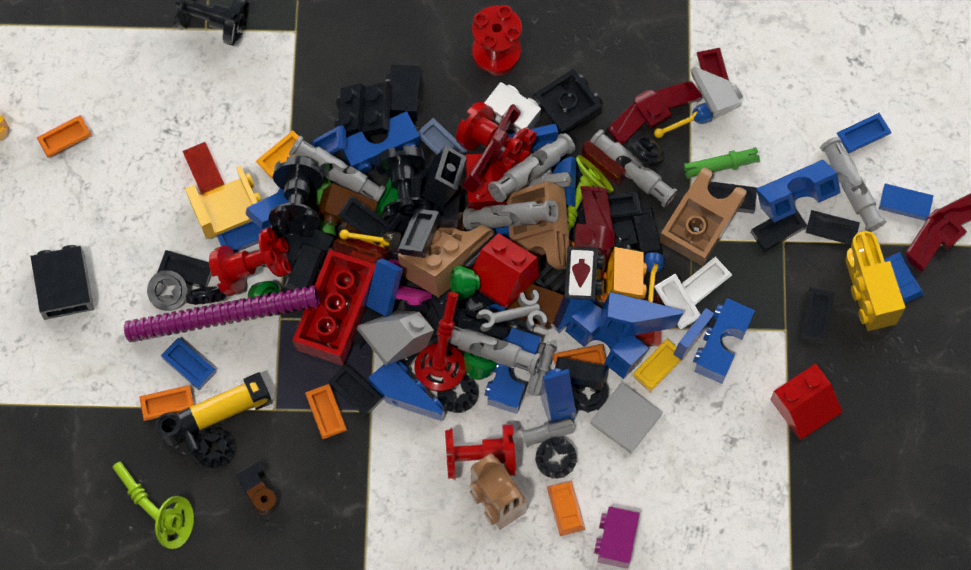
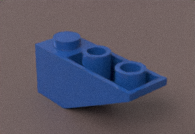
(633, 316)
(401, 391)
(557, 396)

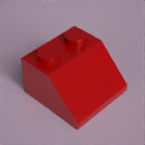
(489, 174)
(505, 270)
(807, 402)

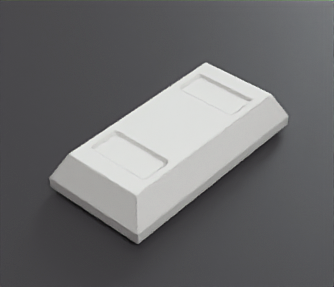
(706, 280)
(675, 296)

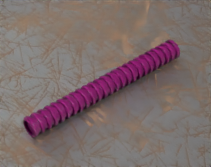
(221, 314)

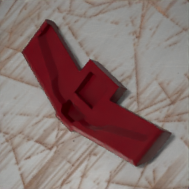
(652, 109)
(494, 149)
(941, 227)
(598, 228)

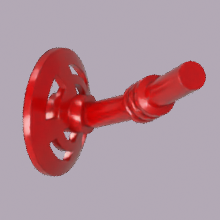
(438, 353)

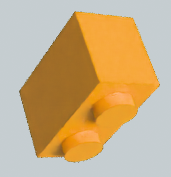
(626, 273)

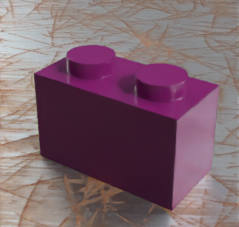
(617, 538)

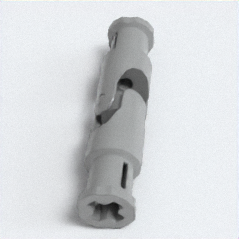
(530, 168)
(341, 173)
(644, 177)
(851, 181)
(511, 215)
(495, 350)

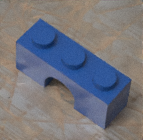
(362, 154)
(811, 181)
(624, 353)
(714, 360)
(504, 391)

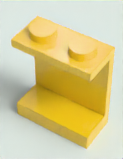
(224, 206)

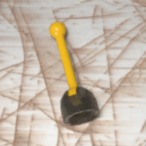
(390, 241)

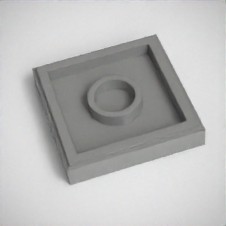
(626, 418)

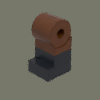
(260, 496)

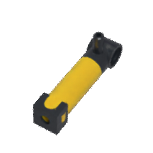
(211, 411)

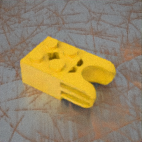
(873, 283)

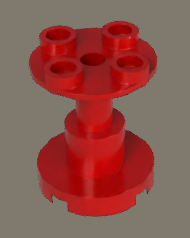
(496, 39)
(480, 130)
(234, 267)
(501, 448)

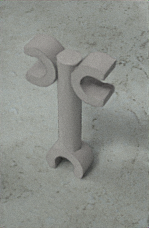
(527, 308)

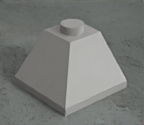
(716, 92)
(397, 335)

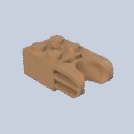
(704, 212)
(543, 236)
(446, 251)
(496, 492)

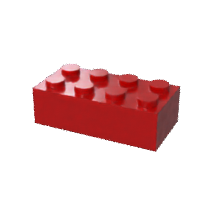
(343, 296)

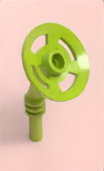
(590, 177)
(167, 520)

